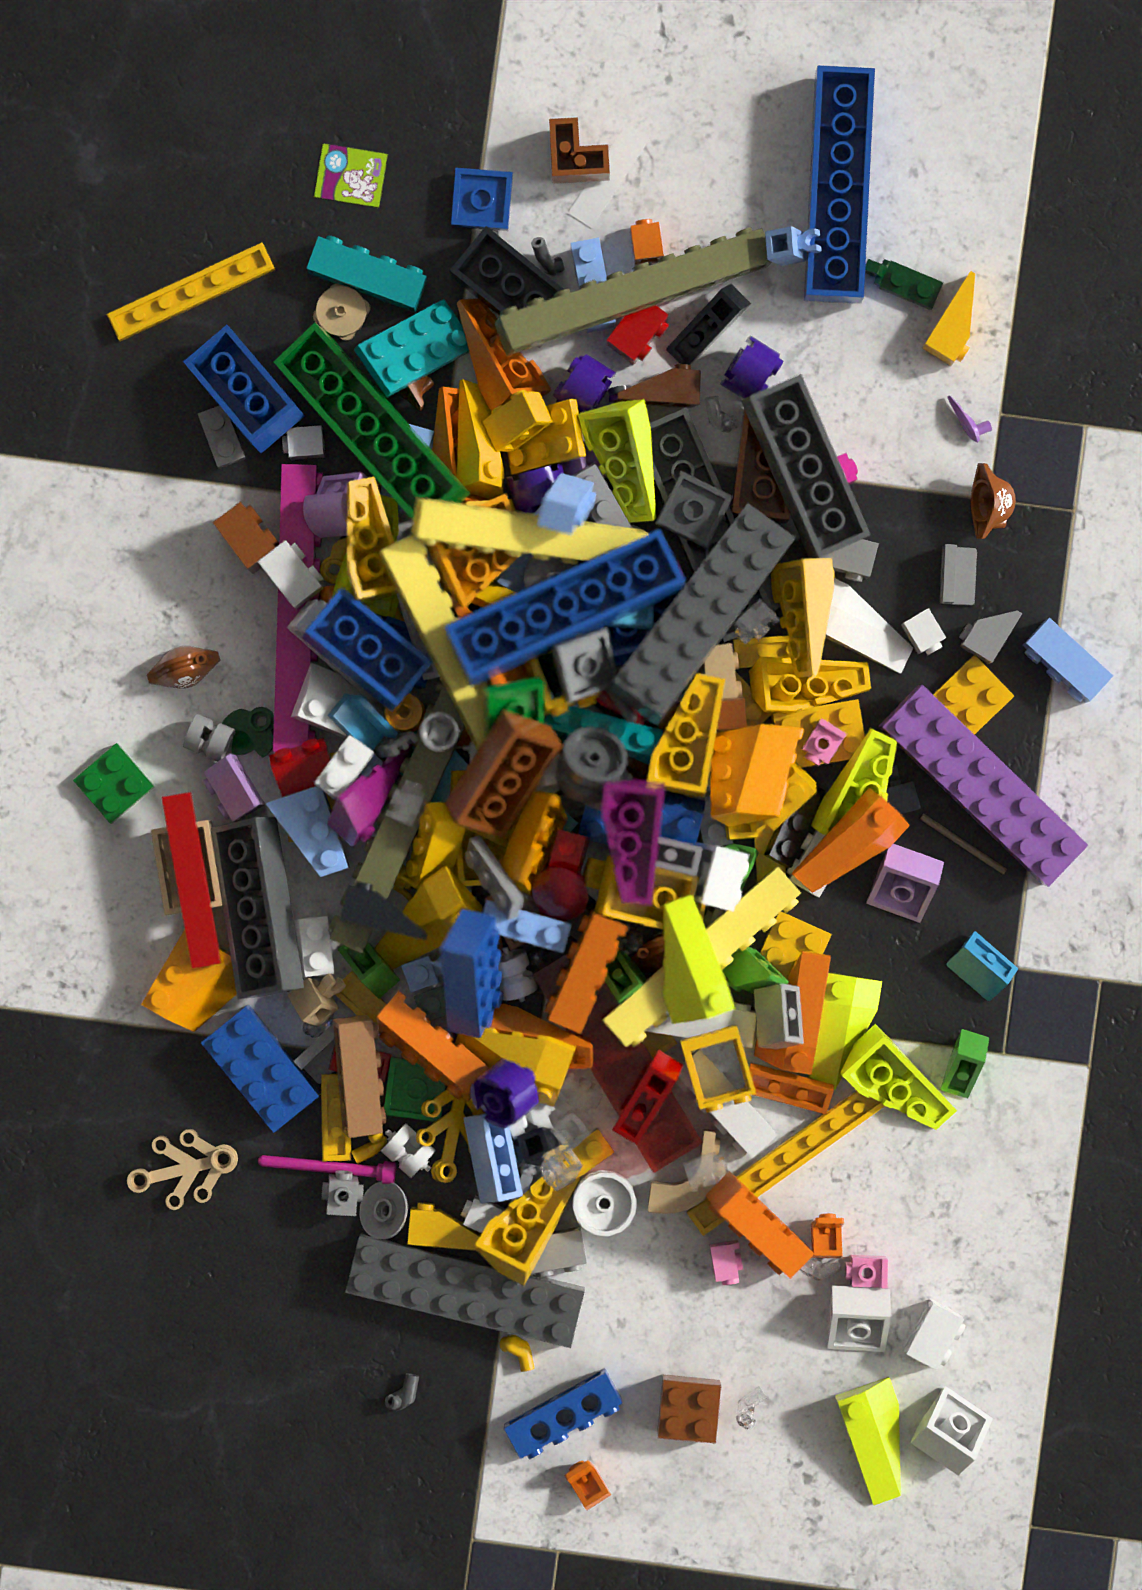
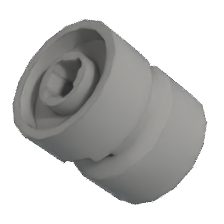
(440, 732)
(218, 741)

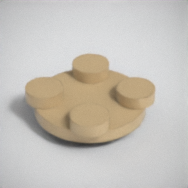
(341, 311)

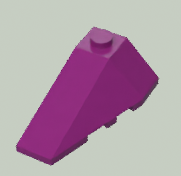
(363, 800)
(633, 826)

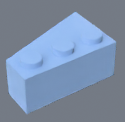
(305, 820)

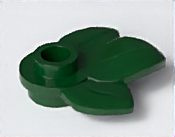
(248, 733)

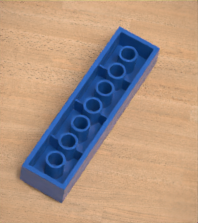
(839, 183)
(564, 607)

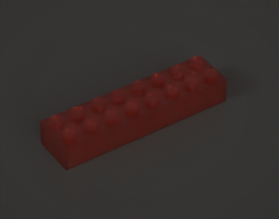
(620, 1071)

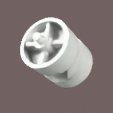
(516, 980)
(534, 1119)
(405, 1149)

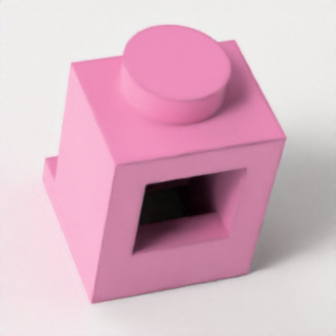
(831, 734)
(726, 1261)
(879, 1268)

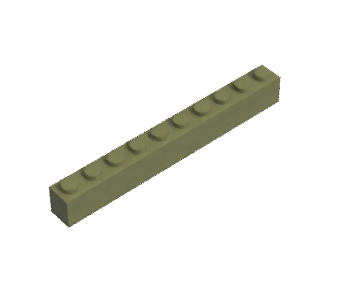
(633, 291)
(394, 837)

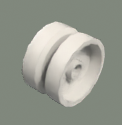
(604, 1220)

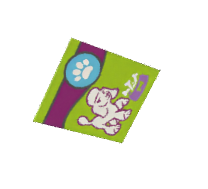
(350, 175)

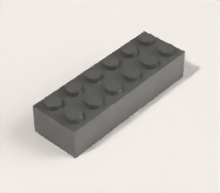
(805, 467)
(257, 907)

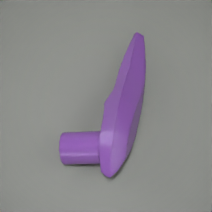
(972, 430)

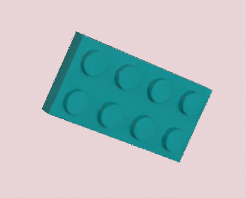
(414, 348)

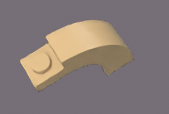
(678, 1196)

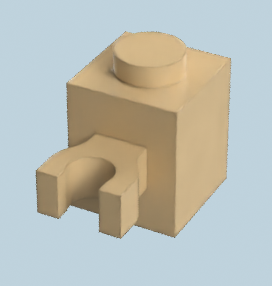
(315, 1000)

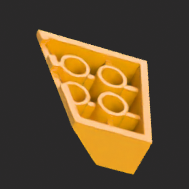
(469, 570)
(751, 772)
(533, 839)
(189, 994)

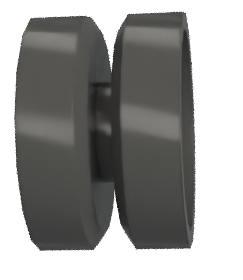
(589, 761)

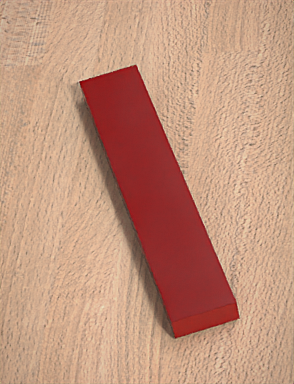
(191, 880)

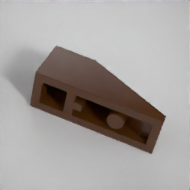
(671, 388)

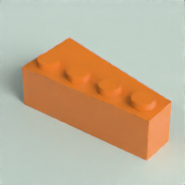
(585, 971)
(429, 1047)
(759, 1225)

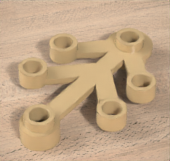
(188, 1168)

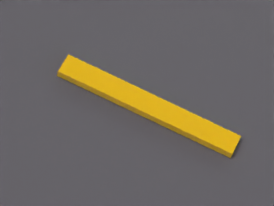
(794, 1152)

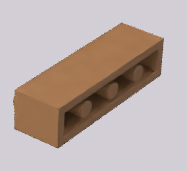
(358, 1075)

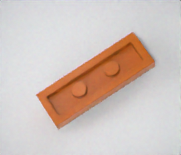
(791, 1088)

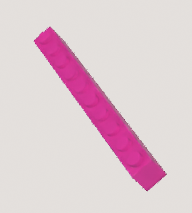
(292, 654)

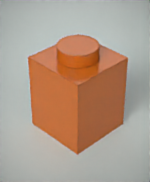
(646, 241)

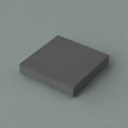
(694, 510)
(585, 664)

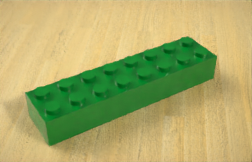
(367, 421)

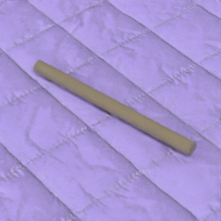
(963, 844)

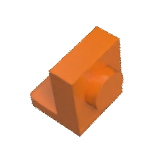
(827, 1236)
(587, 1484)

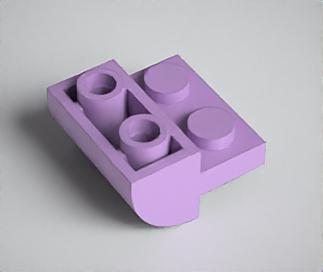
(327, 509)

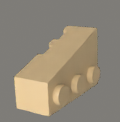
(722, 664)

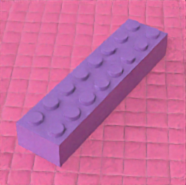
(983, 785)

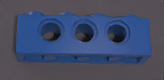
(520, 1427)

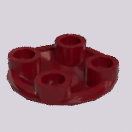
(560, 893)

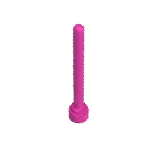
(383, 1172)

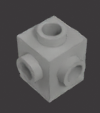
(345, 1202)

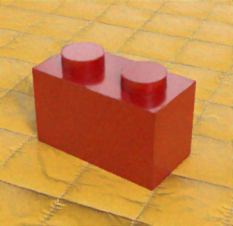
(636, 332)
(299, 766)

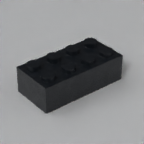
(501, 274)

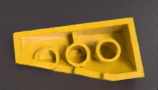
(477, 461)
(366, 535)
(687, 744)
(435, 911)
(544, 1056)
(521, 1232)

